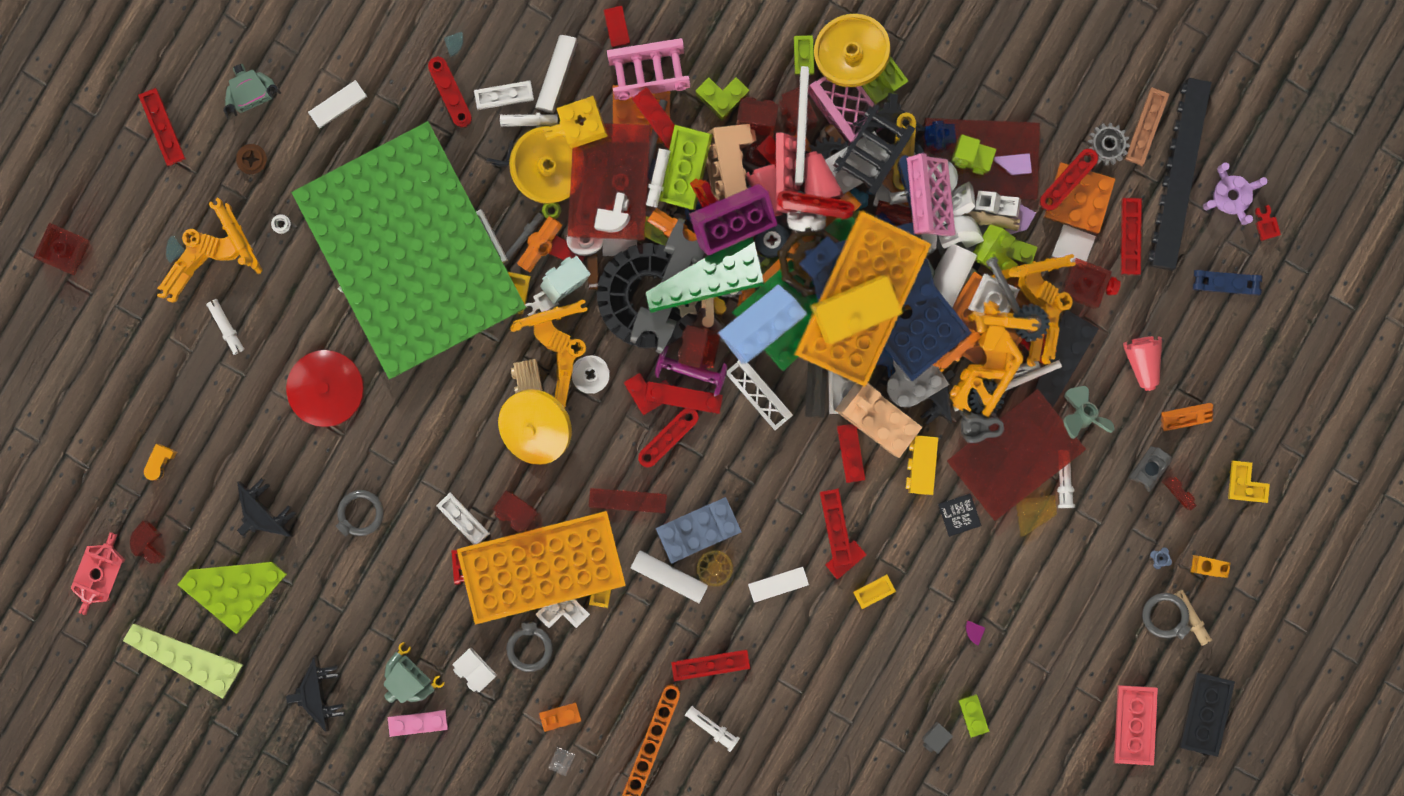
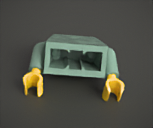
(406, 680)

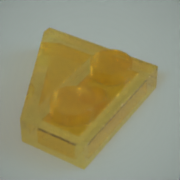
(1035, 512)

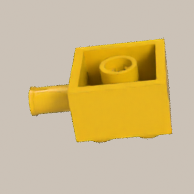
(569, 125)

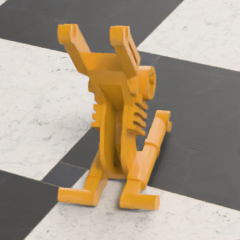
(204, 246)
(1046, 297)
(556, 341)

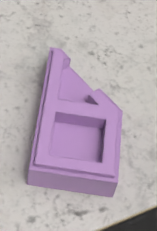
(1015, 164)
(1025, 216)

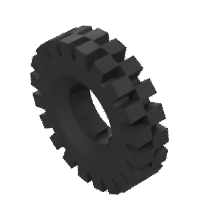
(615, 288)

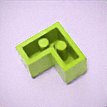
(722, 101)
(973, 155)
(995, 244)

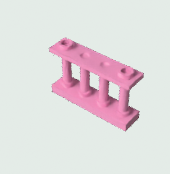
(645, 52)

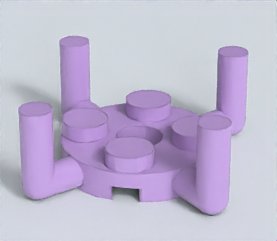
(1243, 190)

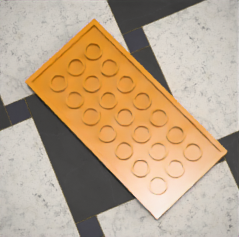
(869, 252)
(541, 567)

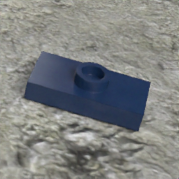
(819, 257)

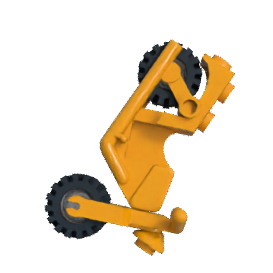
(1001, 353)

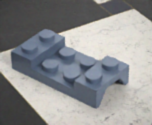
(698, 530)

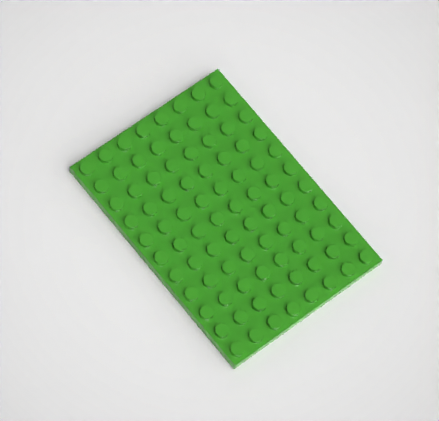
(408, 250)

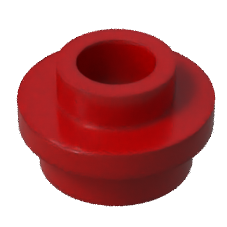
(1113, 286)

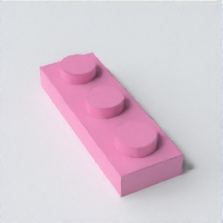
(417, 723)

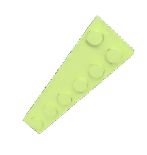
(198, 665)

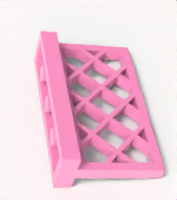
(832, 112)
(923, 198)

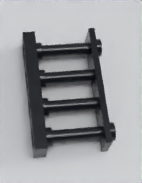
(892, 150)

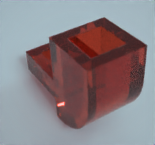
(141, 542)

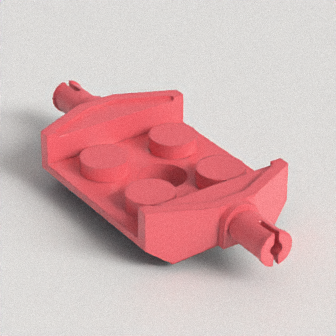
(108, 562)

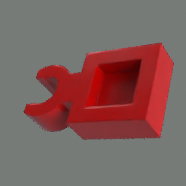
(1267, 226)

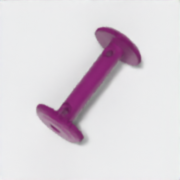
(699, 373)

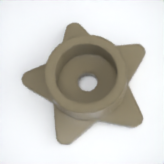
(685, 310)

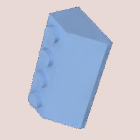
(762, 324)

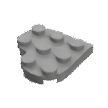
(909, 393)

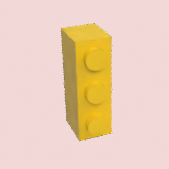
(922, 465)

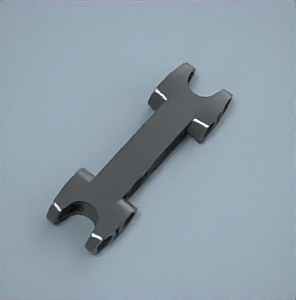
(682, 254)

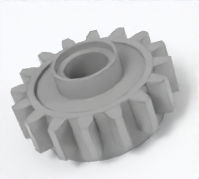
(1118, 143)

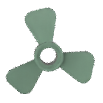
(1084, 414)

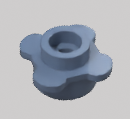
(1166, 561)

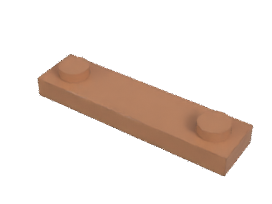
(1146, 126)

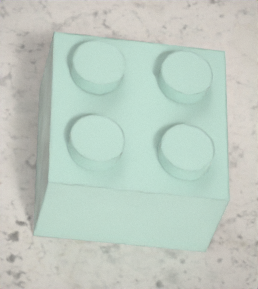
(564, 279)

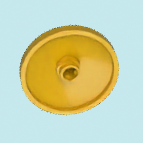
(852, 50)
(542, 166)
(535, 426)

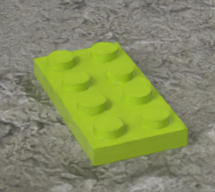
(685, 163)

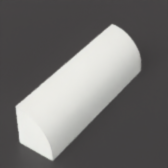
(556, 73)
(953, 272)
(669, 576)

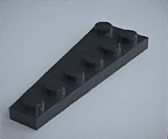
(1072, 342)

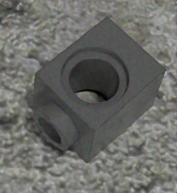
(936, 738)

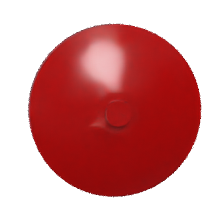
(325, 388)

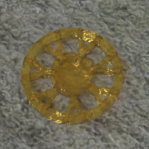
(714, 568)

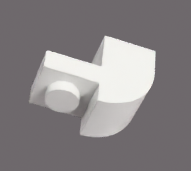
(998, 205)
(613, 220)
(965, 230)

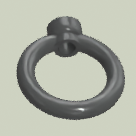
(345, 527)
(529, 628)
(1180, 630)

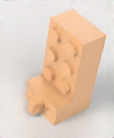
(725, 159)
(878, 418)

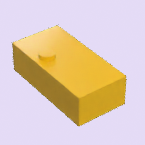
(856, 309)

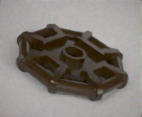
(798, 256)

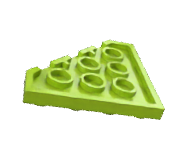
(233, 591)

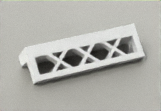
(762, 386)

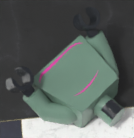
(248, 90)

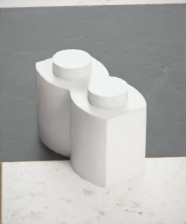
(474, 670)

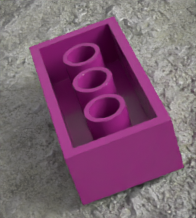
(733, 219)

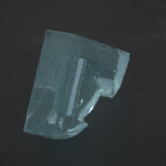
(454, 43)
(173, 249)

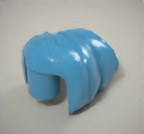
(861, 196)

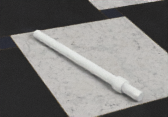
(1029, 376)

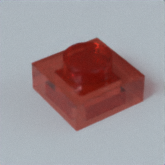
(754, 156)

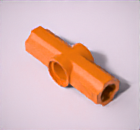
(666, 224)
(539, 244)

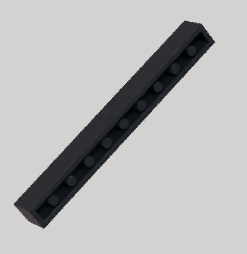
(1180, 174)

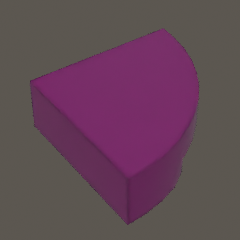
(974, 632)

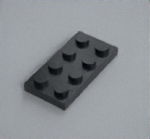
(1207, 714)

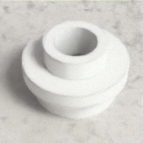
(276, 220)

